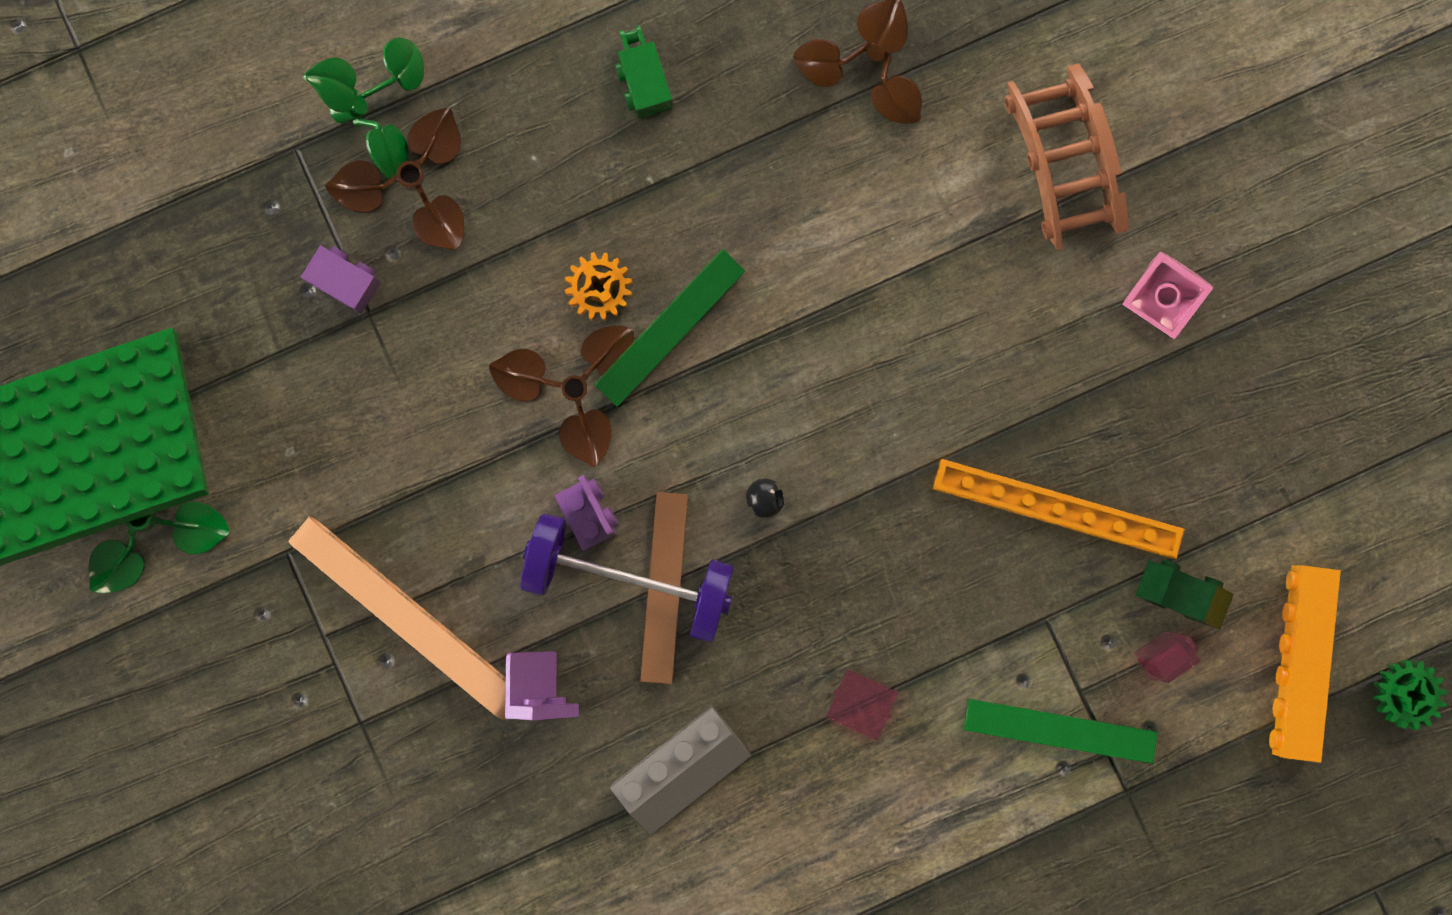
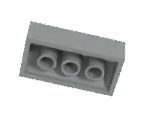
(680, 770)

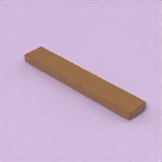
(663, 607)

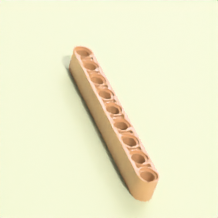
(402, 614)

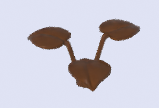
(886, 33)
(438, 222)
(581, 435)

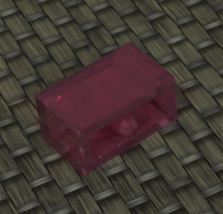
(1168, 656)

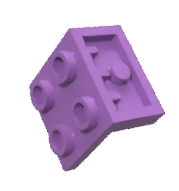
(586, 513)
(532, 688)

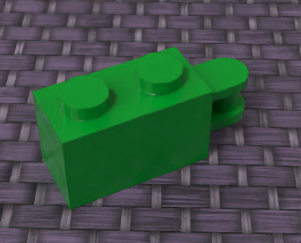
(643, 75)

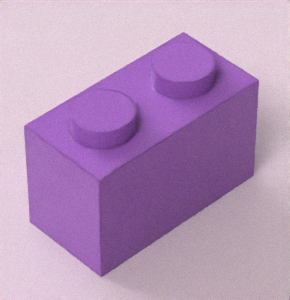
(340, 278)

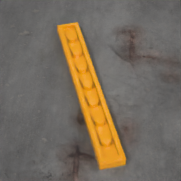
(1058, 509)

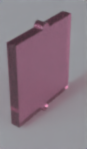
(862, 704)

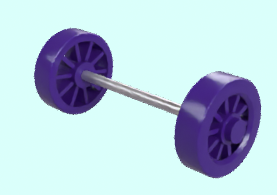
(544, 554)

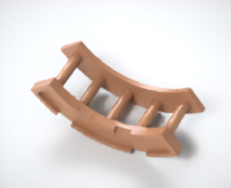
(1098, 142)

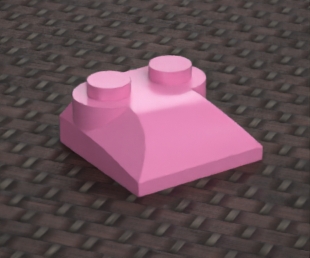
(1167, 294)

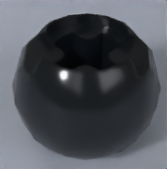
(765, 498)

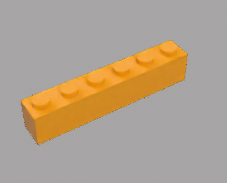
(1305, 663)

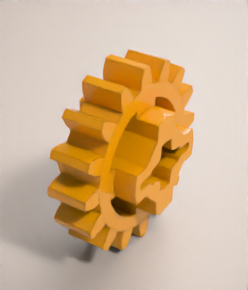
(588, 293)

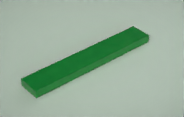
(669, 327)
(1060, 730)

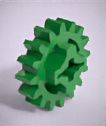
(1415, 681)

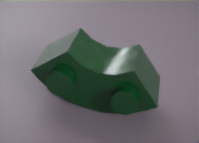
(1194, 598)

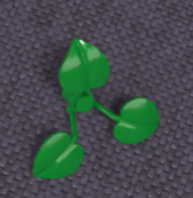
(335, 84)
(116, 567)

